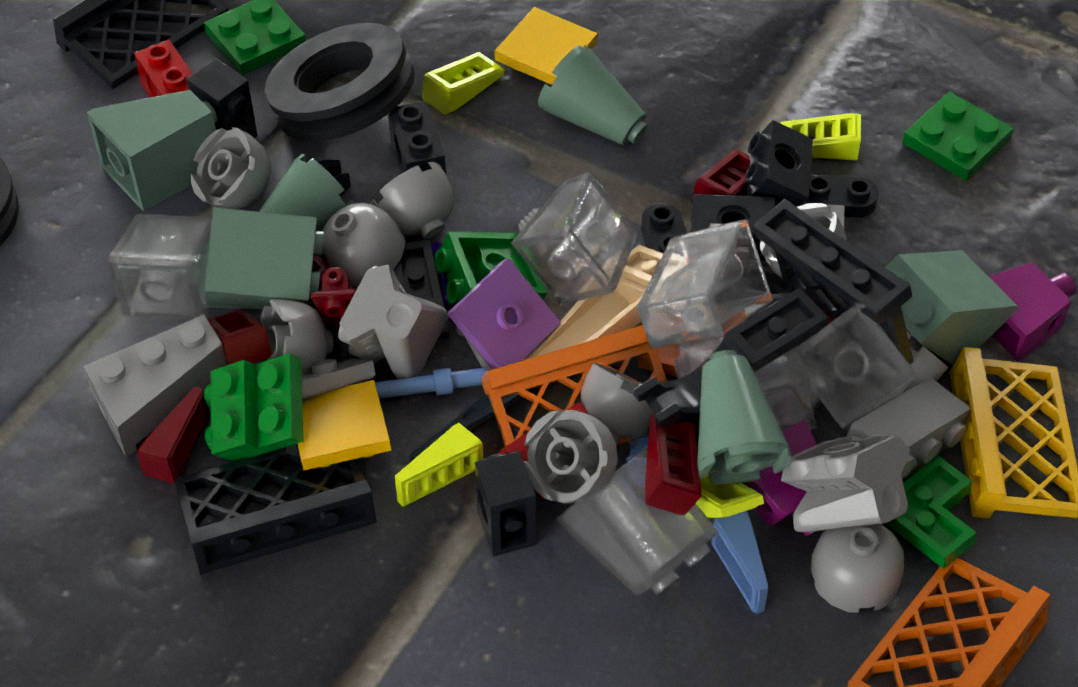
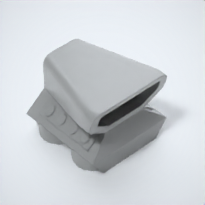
(391, 324)
(849, 482)

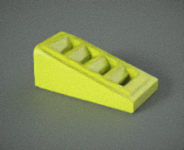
(458, 82)
(842, 135)
(439, 465)
(727, 499)

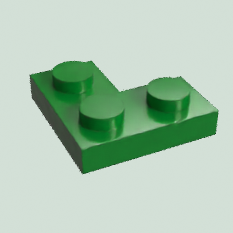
(927, 519)

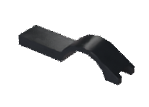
(757, 338)

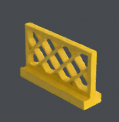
(980, 443)

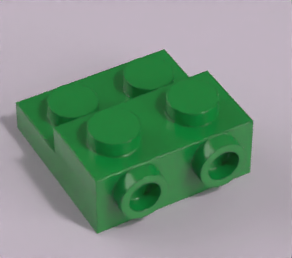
(473, 255)
(255, 407)

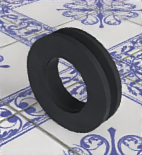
(349, 107)

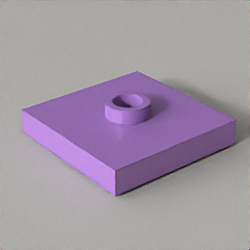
(504, 316)

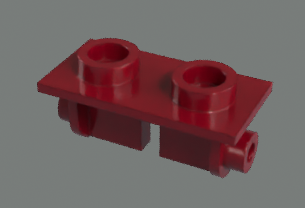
(334, 297)

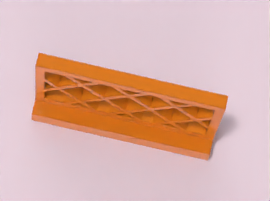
(559, 367)
(990, 661)

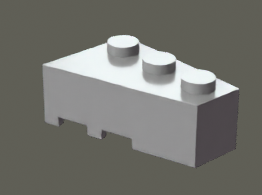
(152, 377)
(923, 417)

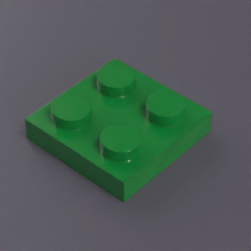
(254, 34)
(957, 136)

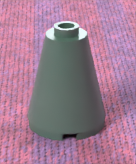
(593, 98)
(306, 191)
(736, 424)

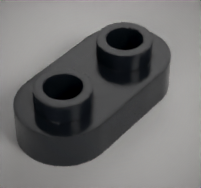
(855, 193)
(661, 224)

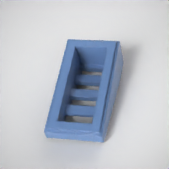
(741, 557)

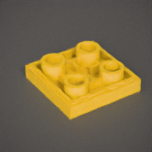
(542, 43)
(343, 426)

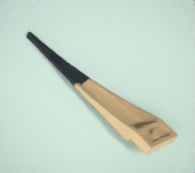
(584, 322)

